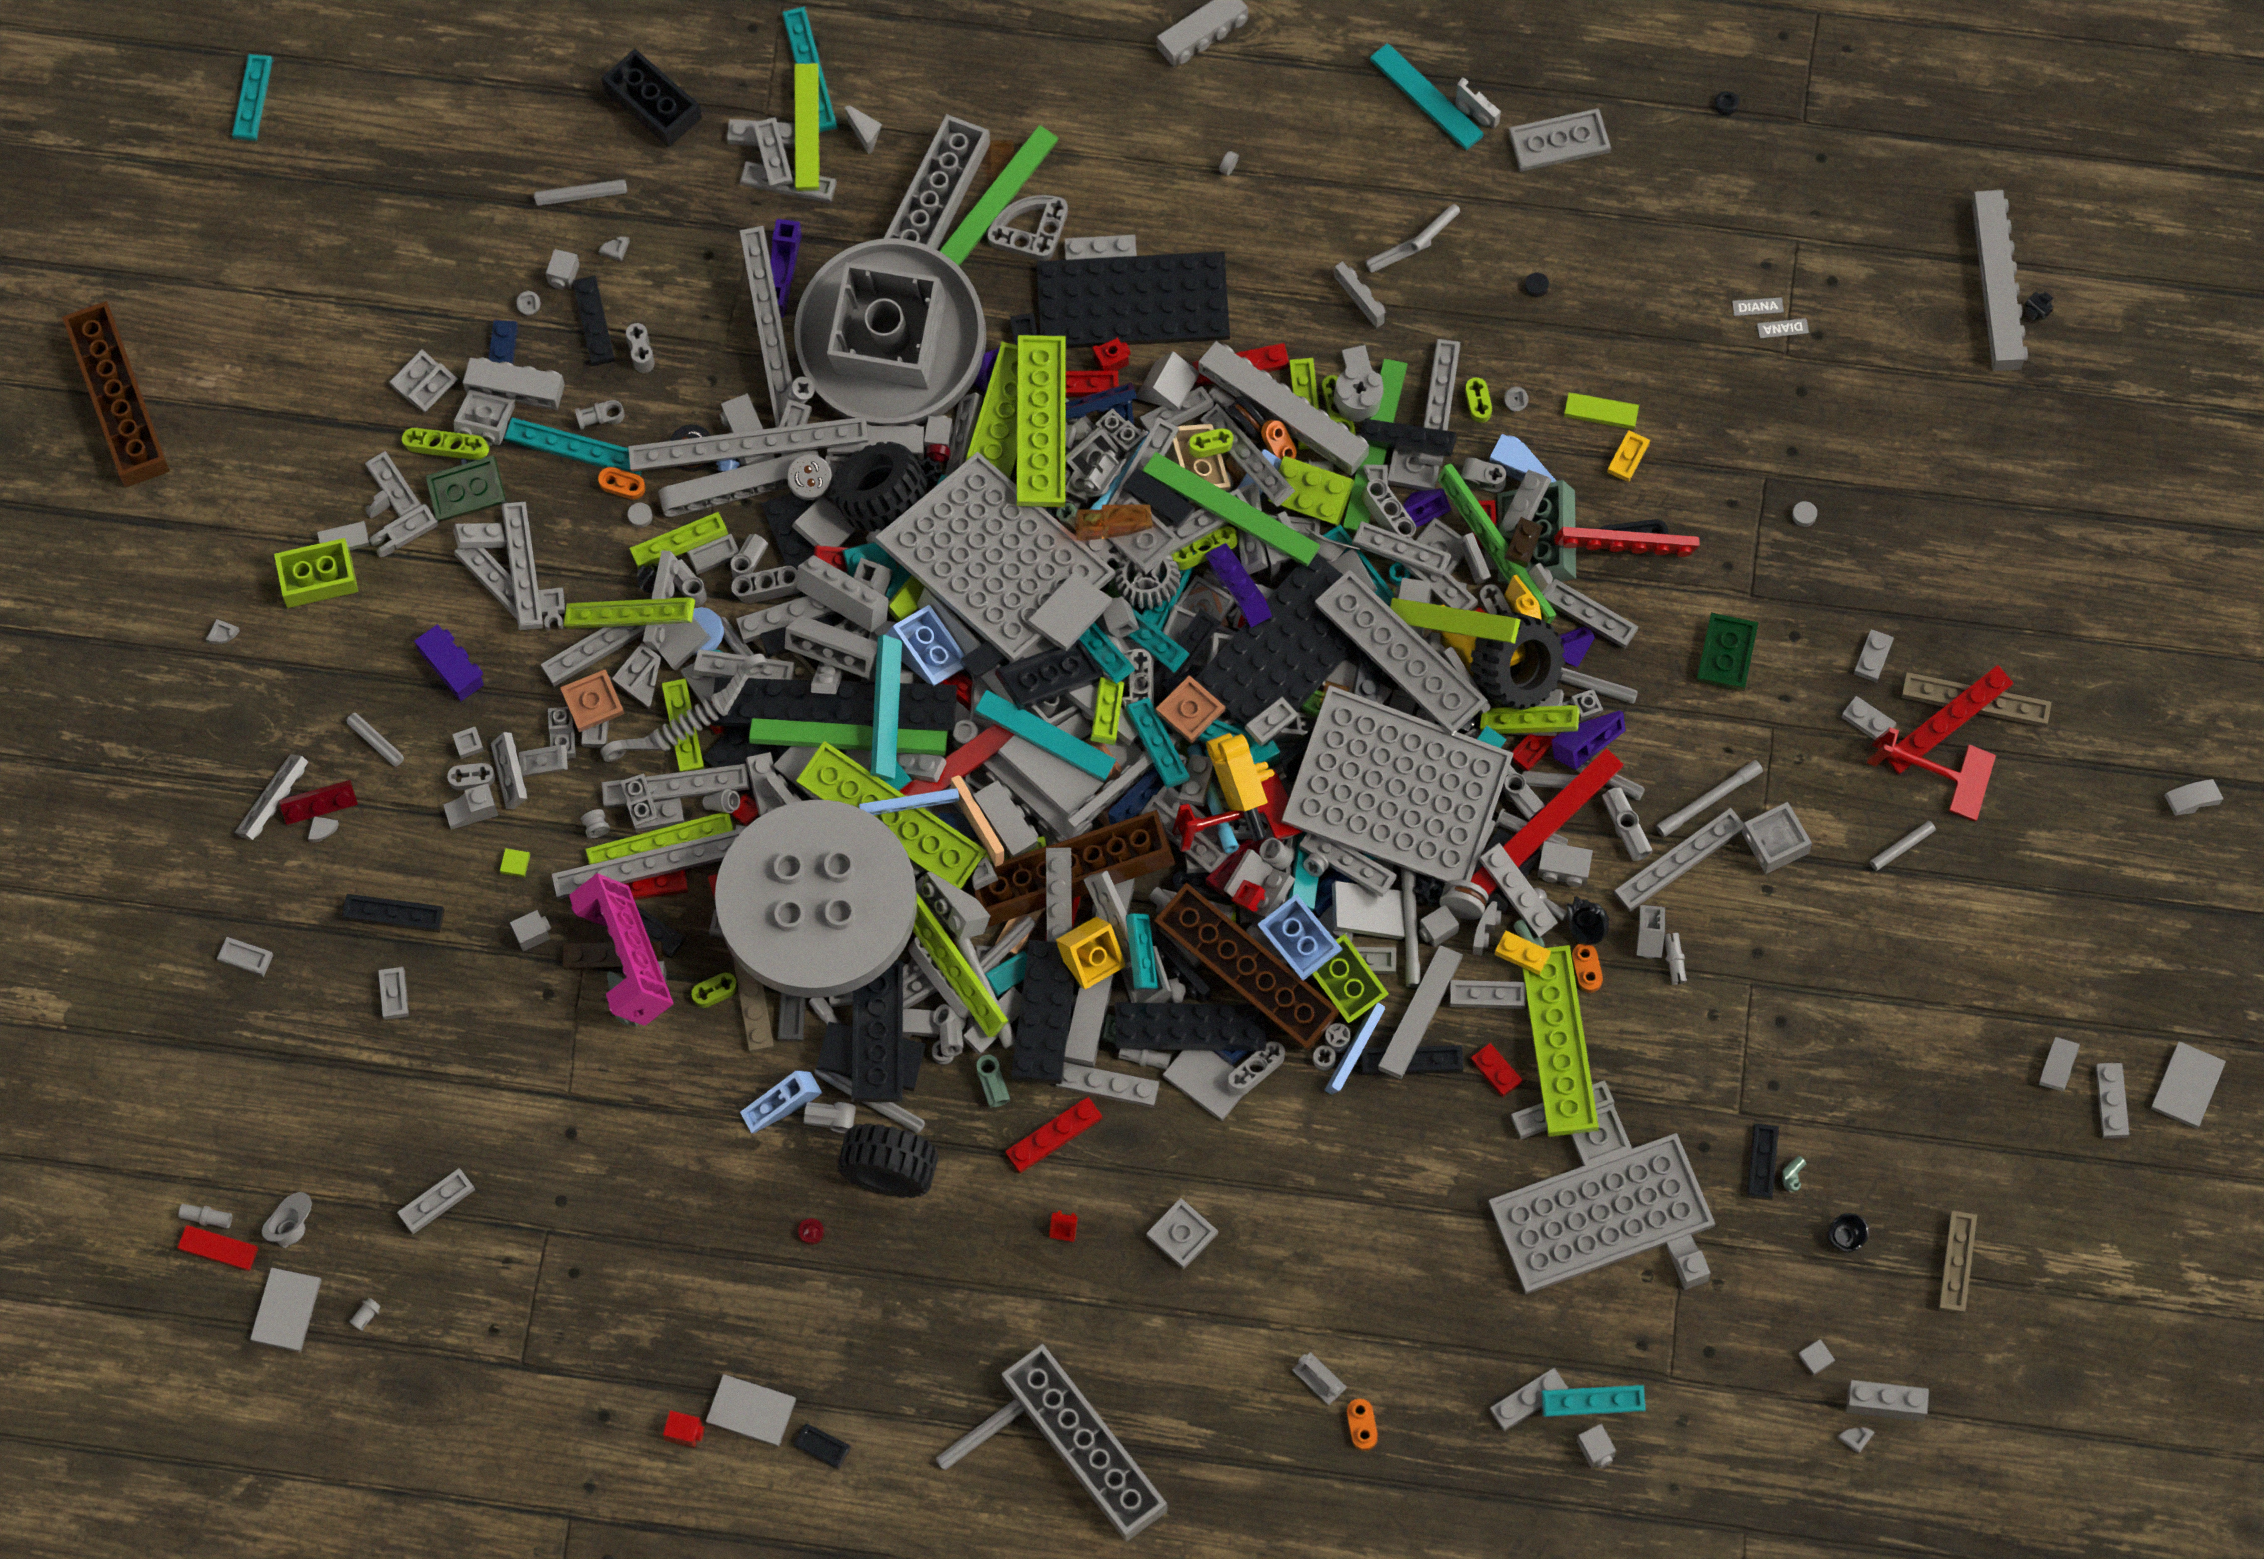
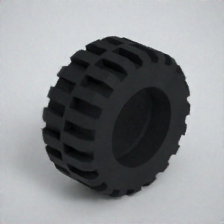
(878, 485)
(1538, 674)
(887, 1160)

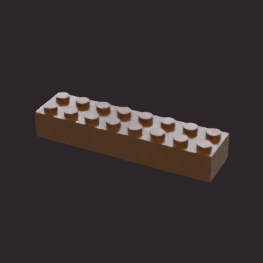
(116, 394)
(1122, 849)
(1247, 967)

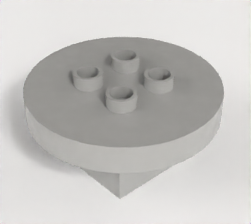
(890, 333)
(816, 898)

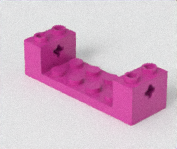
(611, 904)

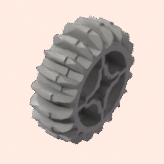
(1146, 588)

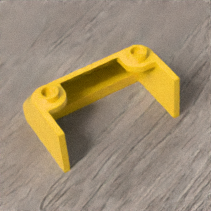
(1519, 600)

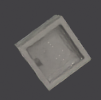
(1776, 838)

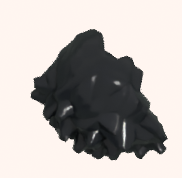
(1587, 921)

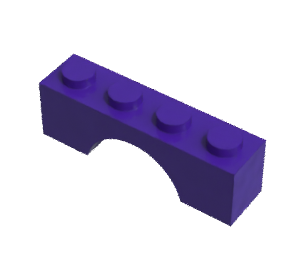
(783, 259)
(1239, 584)

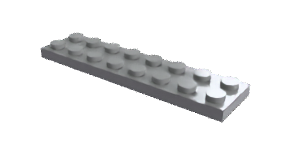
(1401, 652)

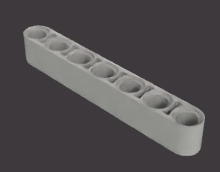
(727, 486)

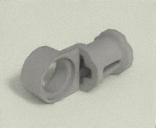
(598, 413)

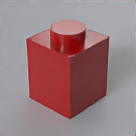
(683, 1429)

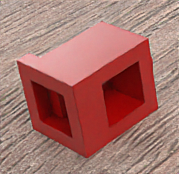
(1106, 360)

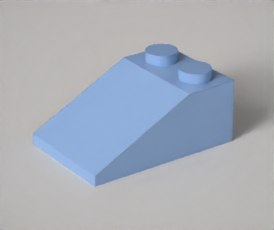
(927, 646)
(1299, 937)

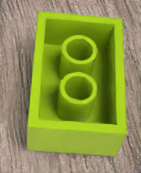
(1317, 491)
(316, 572)
(1350, 981)

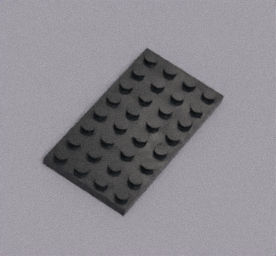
(1135, 299)
(1283, 654)

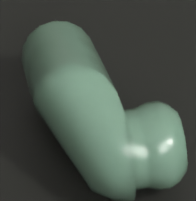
(1523, 932)
(1790, 1174)

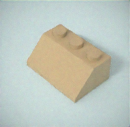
(1208, 468)

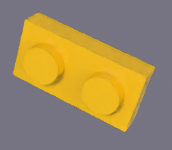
(1628, 456)
(1522, 952)

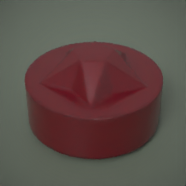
(938, 452)
(811, 1231)

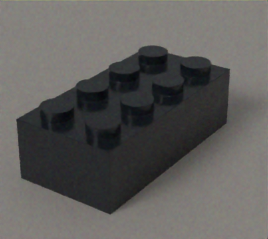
(651, 97)

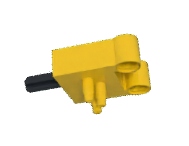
(1240, 778)

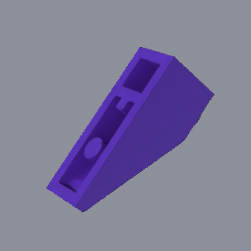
(1592, 736)

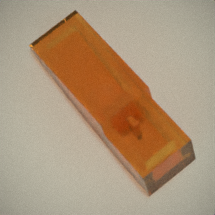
(1112, 521)

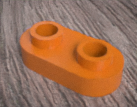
(1278, 444)
(623, 482)
(1585, 967)
(1362, 1423)

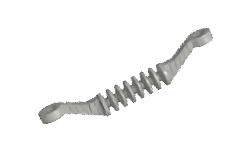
(721, 703)

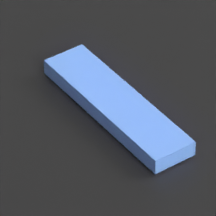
(911, 802)
(1355, 1049)

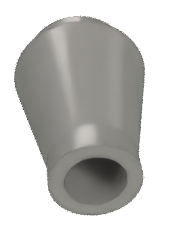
(722, 801)

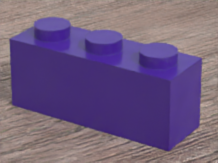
(449, 662)

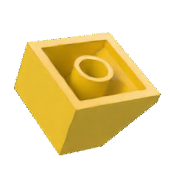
(1091, 952)

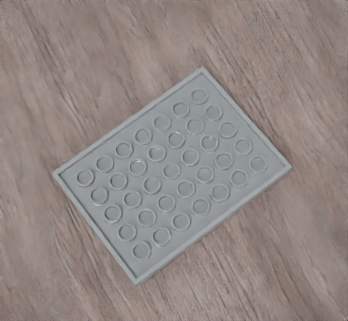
(988, 554)
(1397, 787)

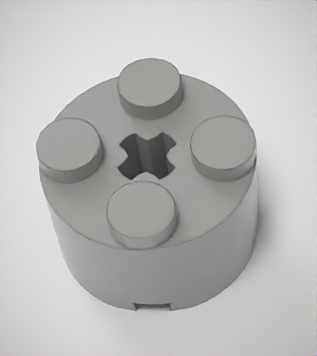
(1358, 393)

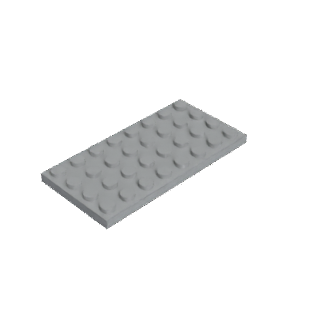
(1601, 1213)

